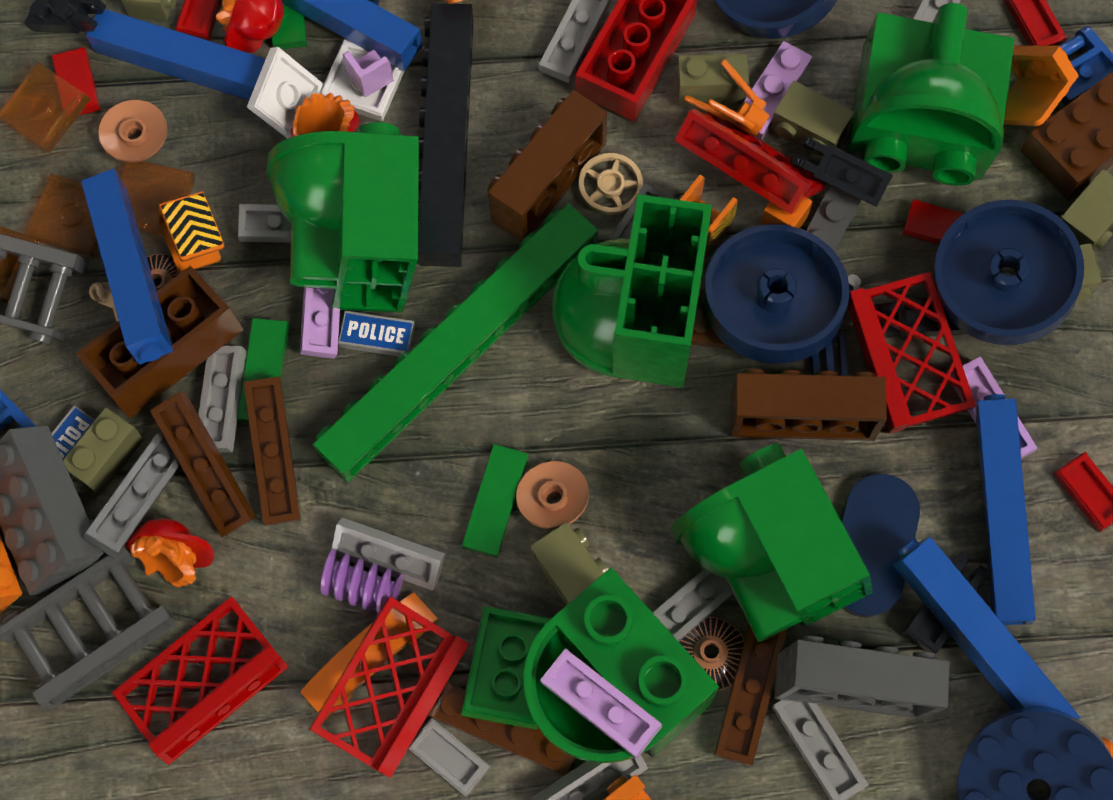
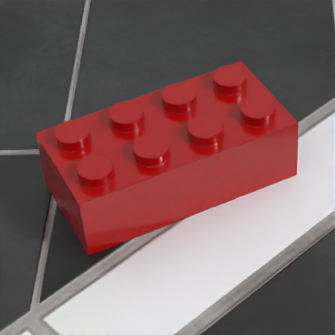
(633, 53)

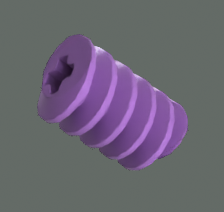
(358, 583)

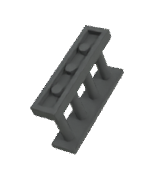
(30, 257)
(87, 664)

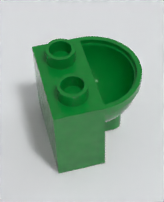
(931, 96)
(351, 213)
(634, 300)
(776, 543)
(630, 650)

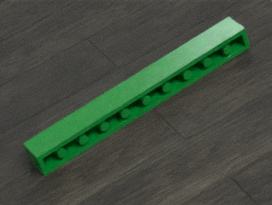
(455, 344)

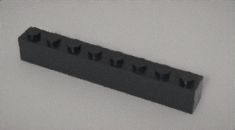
(445, 134)

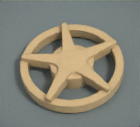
(609, 183)

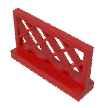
(748, 160)
(878, 357)
(417, 704)
(211, 707)

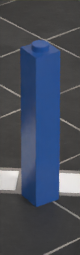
(365, 26)
(175, 54)
(127, 267)
(1005, 510)
(976, 628)

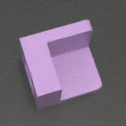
(368, 71)

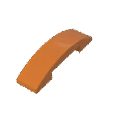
(321, 685)

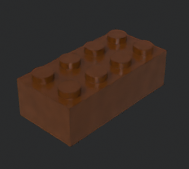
(1076, 140)
(547, 165)
(196, 326)
(808, 405)

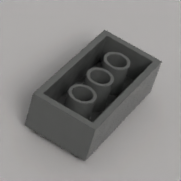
(41, 511)
(862, 678)

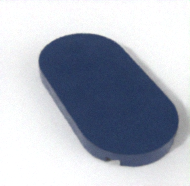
(880, 519)

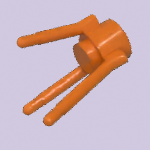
(747, 117)

